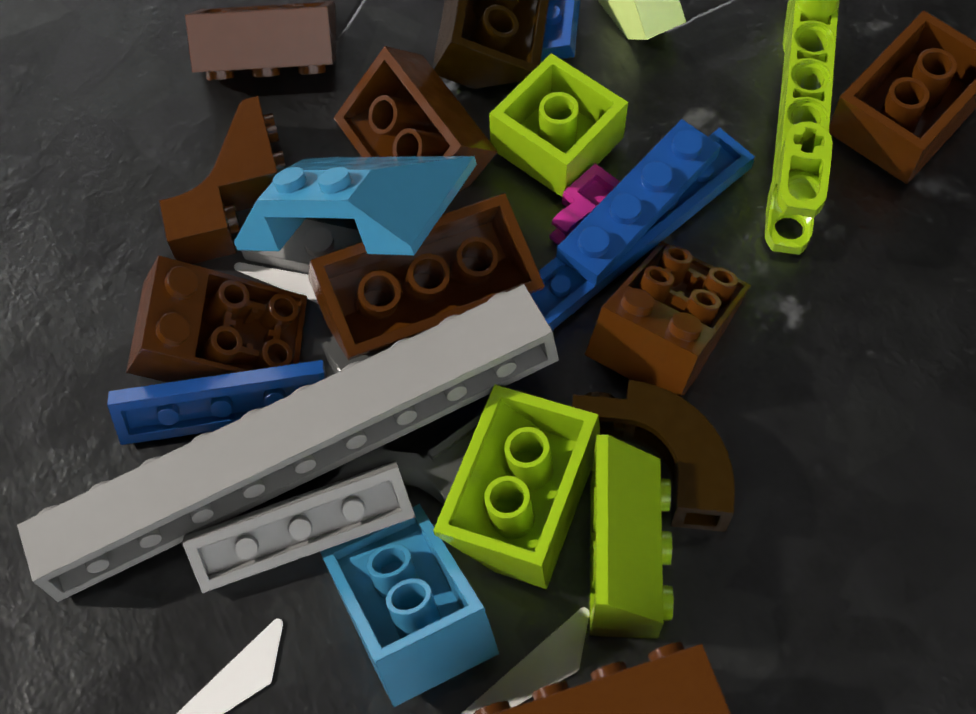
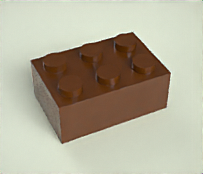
(910, 98)

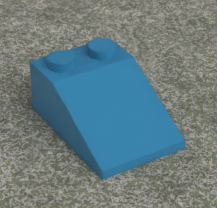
(410, 606)

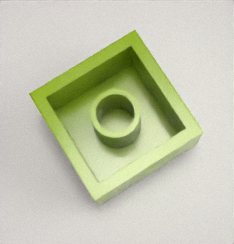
(557, 124)

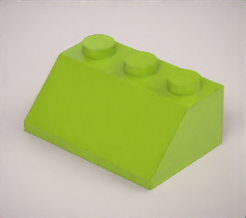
(520, 484)
(628, 542)

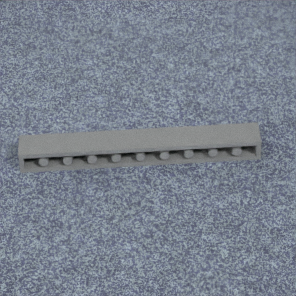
(286, 443)

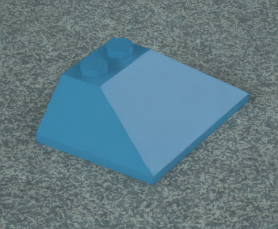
(388, 197)

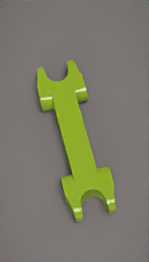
(803, 125)

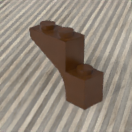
(204, 219)

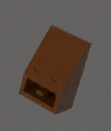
(666, 319)
(212, 324)

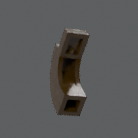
(684, 443)

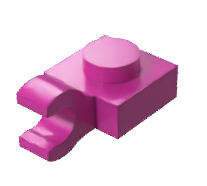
(581, 199)

